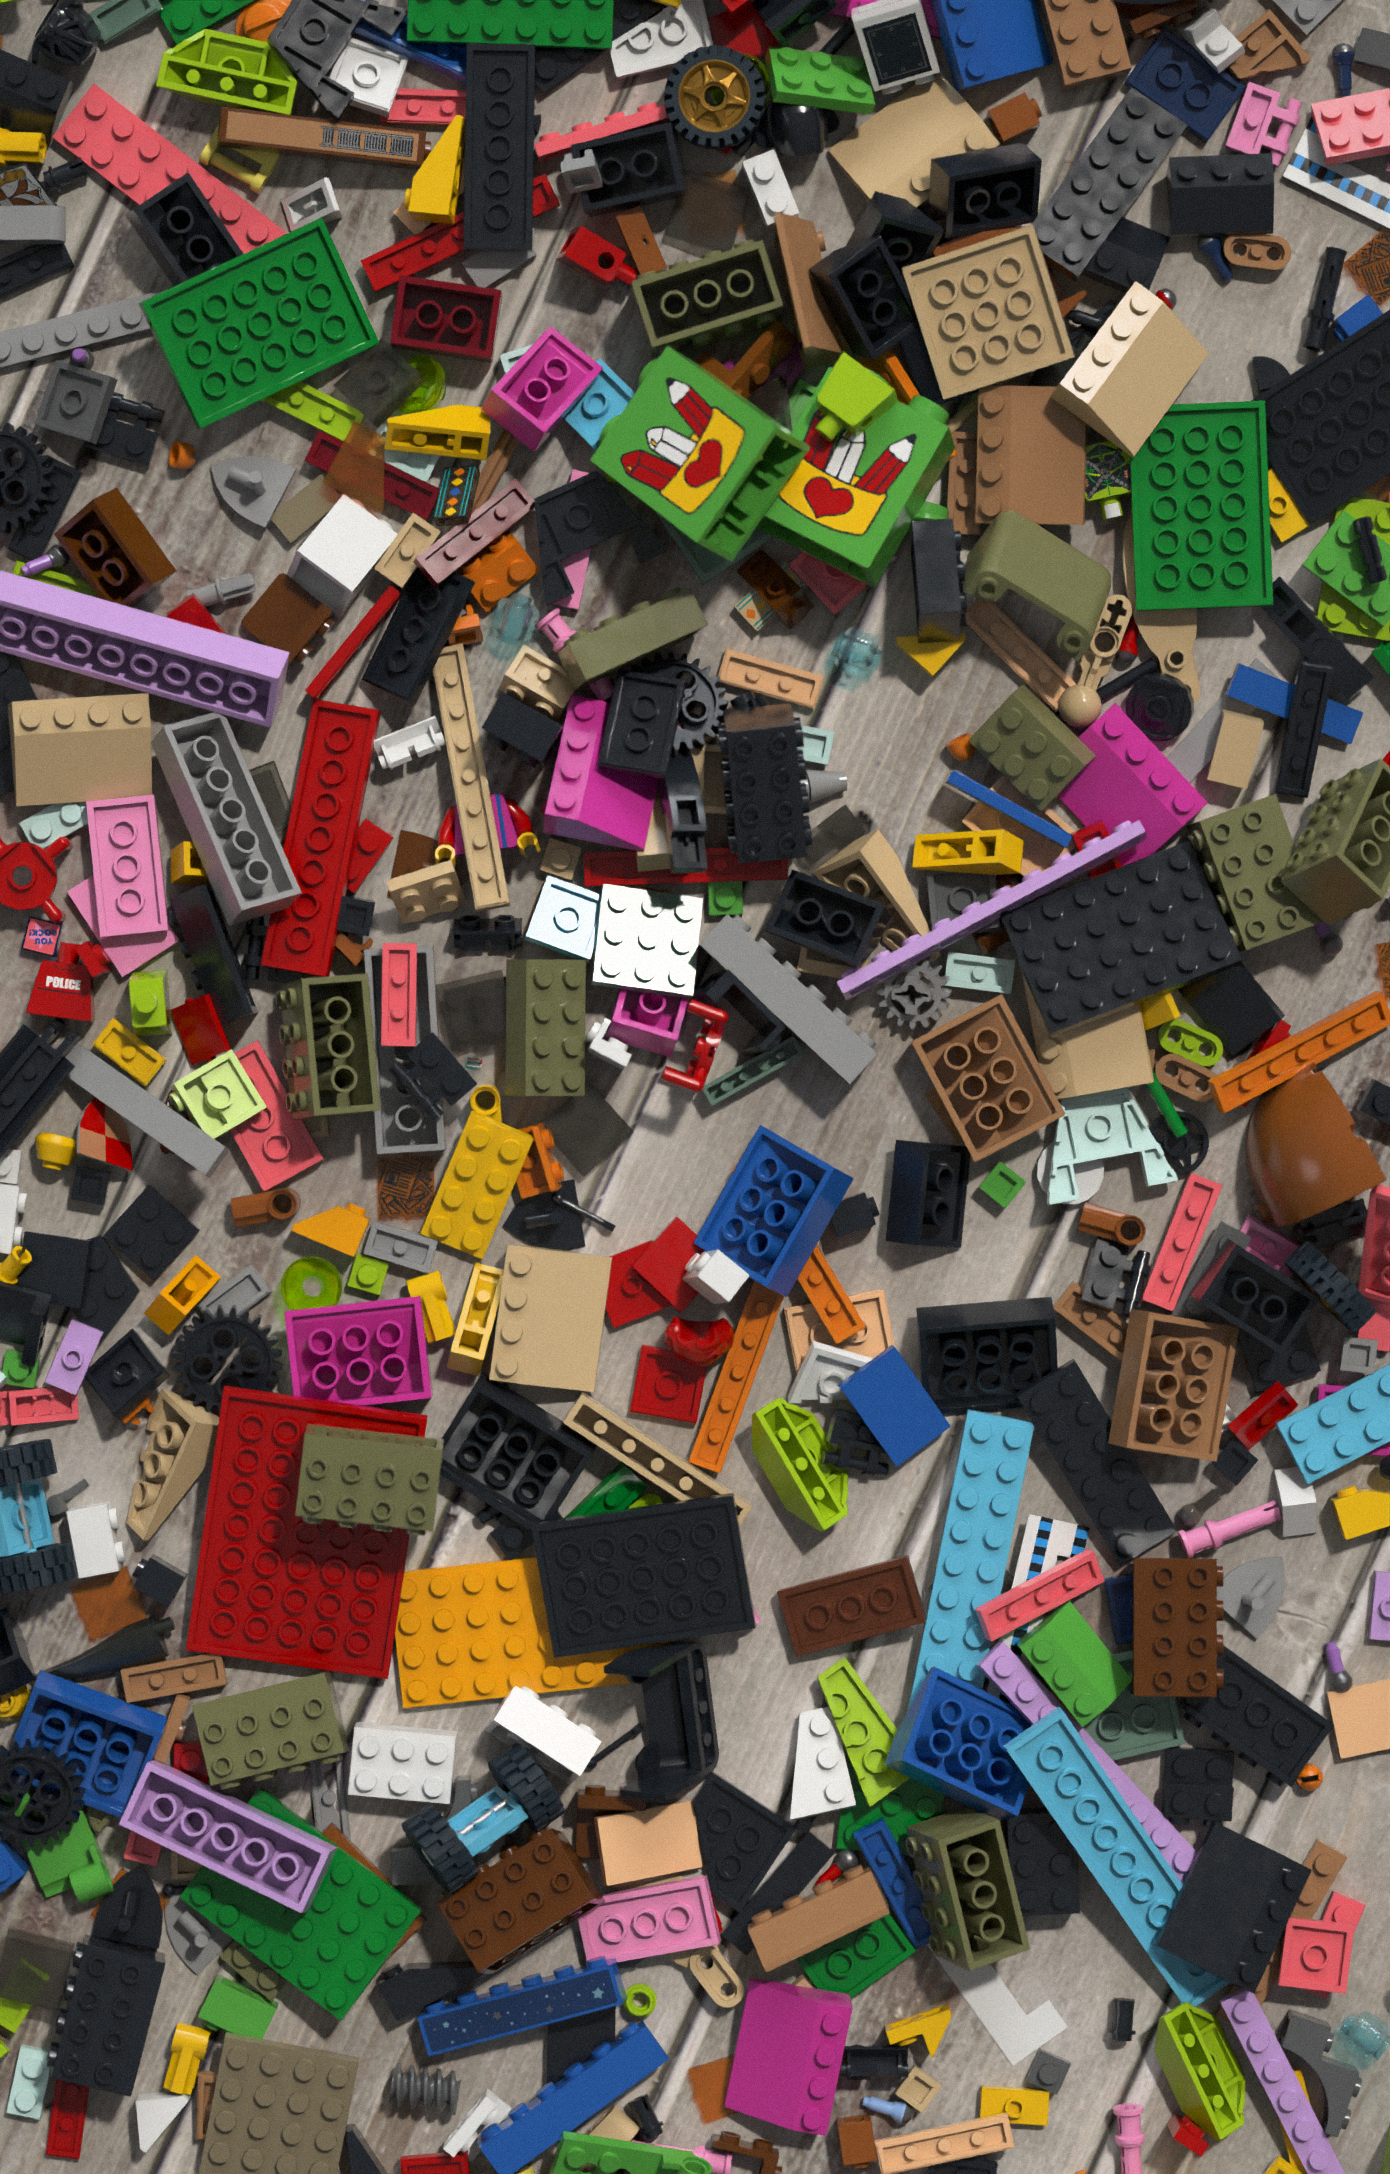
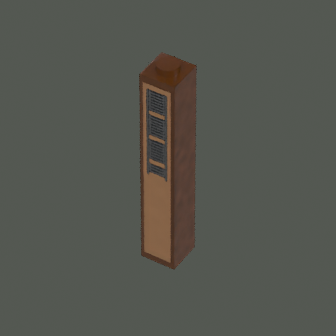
(322, 138)

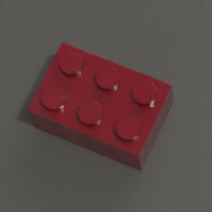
(446, 319)

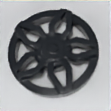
(1180, 1146)

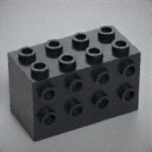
(765, 783)
(106, 2015)

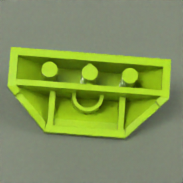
(228, 73)
(789, 1450)
(1201, 2069)

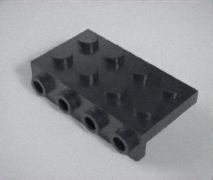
(1259, 1720)

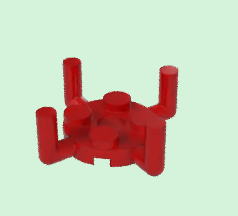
(43, 880)
(703, 1050)

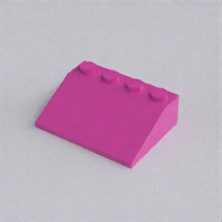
(1130, 784)
(595, 801)
(360, 1352)
(789, 2055)

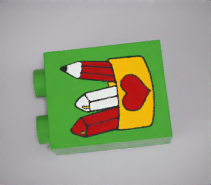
(698, 453)
(862, 492)

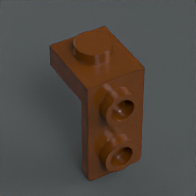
(776, 588)
(759, 2148)

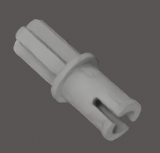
(225, 589)

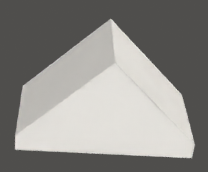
(311, 204)
(1295, 1502)
(155, 2113)

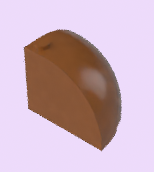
(1305, 1150)

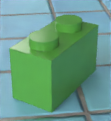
(237, 2009)

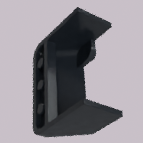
(677, 1716)

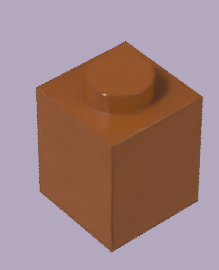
(1014, 118)
(857, 2141)

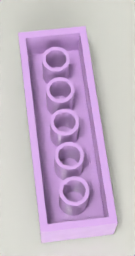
(228, 1836)

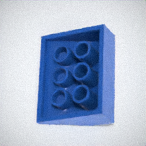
(990, 39)
(774, 1210)
(99, 1733)
(956, 1745)

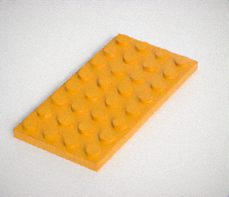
(482, 1633)

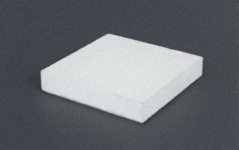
(371, 74)

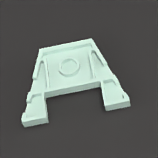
(1098, 1129)

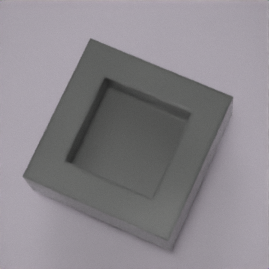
(1048, 2071)

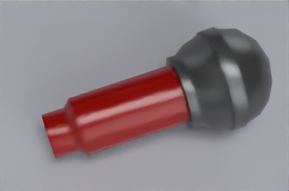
(845, 1860)

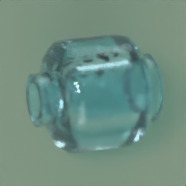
(515, 619)
(857, 651)
(1366, 2036)

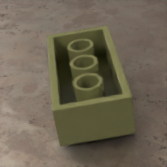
(630, 639)
(545, 1027)

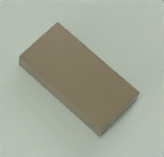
(305, 509)

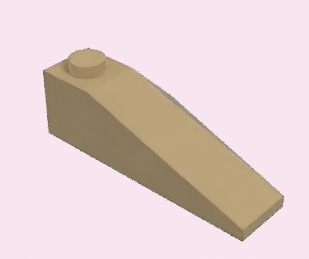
(874, 871)
(176, 1455)

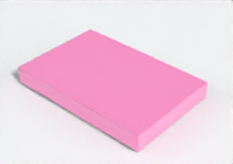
(125, 951)

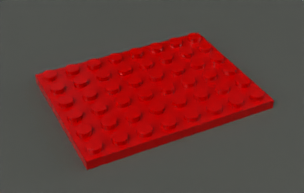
(284, 1584)

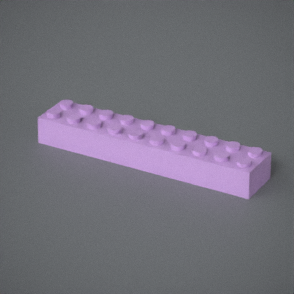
(141, 650)

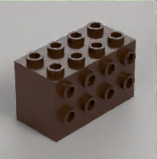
(1176, 1627)
(520, 1900)

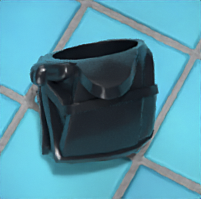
(66, 34)
(795, 129)

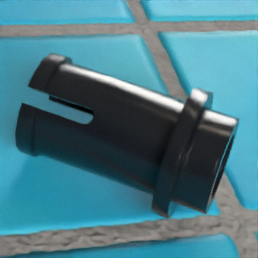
(65, 174)
(1122, 2019)
(645, 2117)

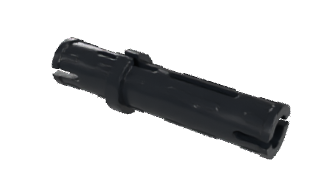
(1316, 338)

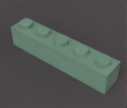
(752, 1070)

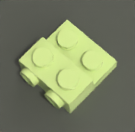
(217, 1095)

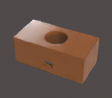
(634, 230)

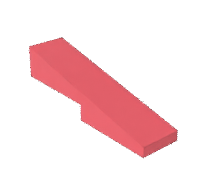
(37, 1406)

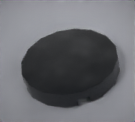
(1160, 706)

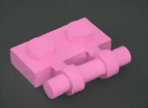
(1254, 118)

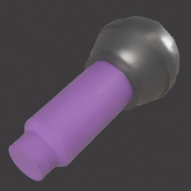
(82, 358)
(53, 558)
(1329, 941)
(1340, 1679)

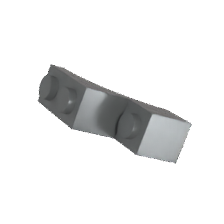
(406, 1864)
(1339, 2080)

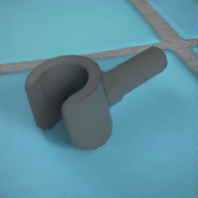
(56, 1503)

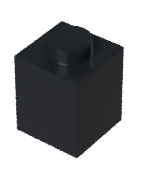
(854, 1214)
(159, 1579)

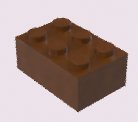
(115, 550)

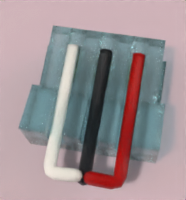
(472, 1062)

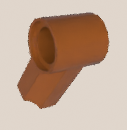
(262, 1207)
(1107, 1223)

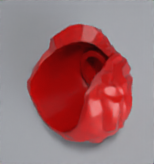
(699, 1341)

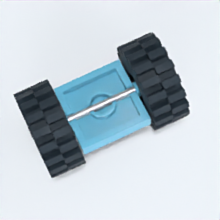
(26, 1521)
(520, 1796)

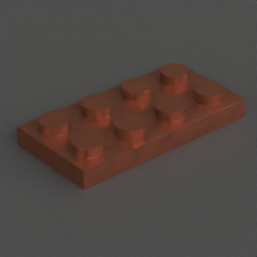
(852, 1606)

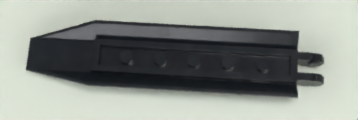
(30, 1076)

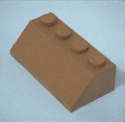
(817, 1918)

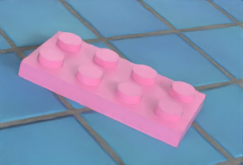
(127, 866)
(651, 1921)

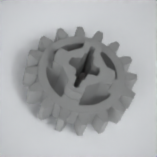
(913, 1006)

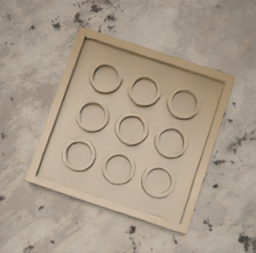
(988, 312)

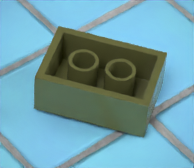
(1032, 747)

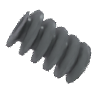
(425, 2089)

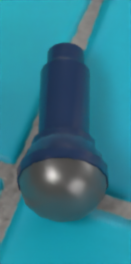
(1343, 57)
(1211, 248)

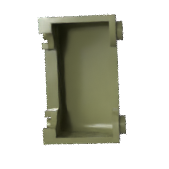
(1045, 572)

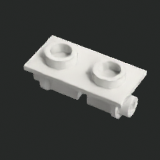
(417, 738)

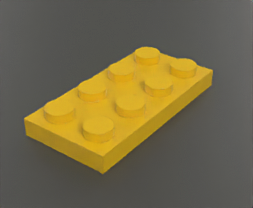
(477, 1184)

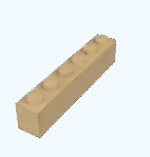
(645, 1454)

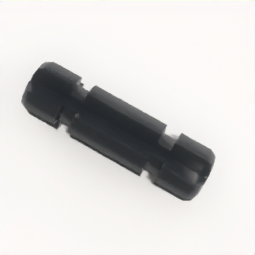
(1369, 549)

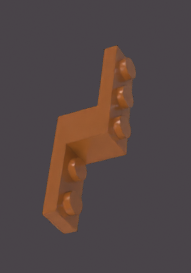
(756, 363)

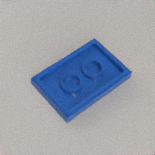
(894, 1405)

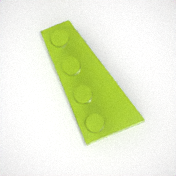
(863, 1730)

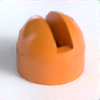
(181, 455)
(961, 748)
(1310, 1770)

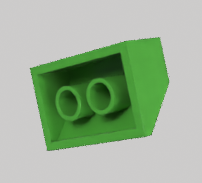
(1074, 1663)

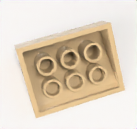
(897, 144)
(1131, 370)
(80, 749)
(1094, 1056)
(550, 1318)

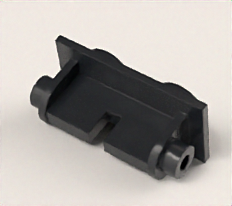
(472, 931)
(1335, 1224)
(887, 2060)

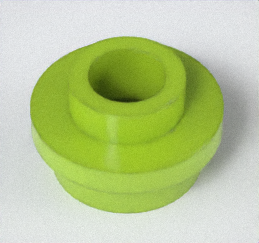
(640, 2010)

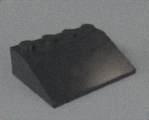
(985, 1352)
(513, 1453)
(1233, 1907)

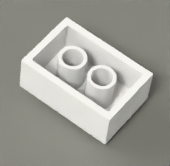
(544, 1734)
(402, 1762)

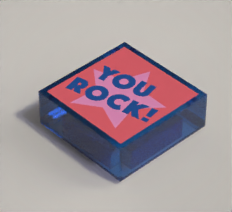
(42, 936)

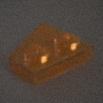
(360, 467)

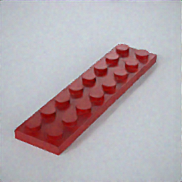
(322, 835)

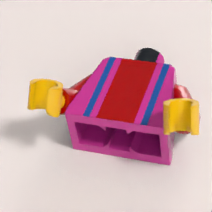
(511, 825)

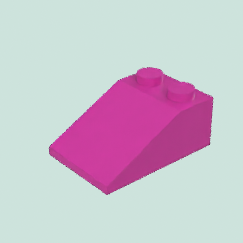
(541, 388)
(647, 1020)

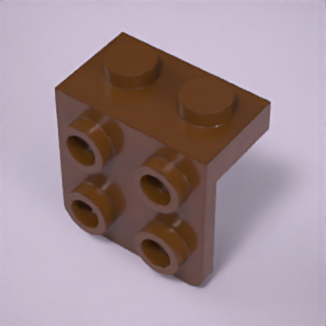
(1147, 20)
(288, 618)
(597, 1802)

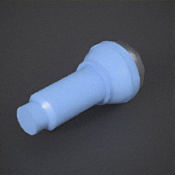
(899, 2111)

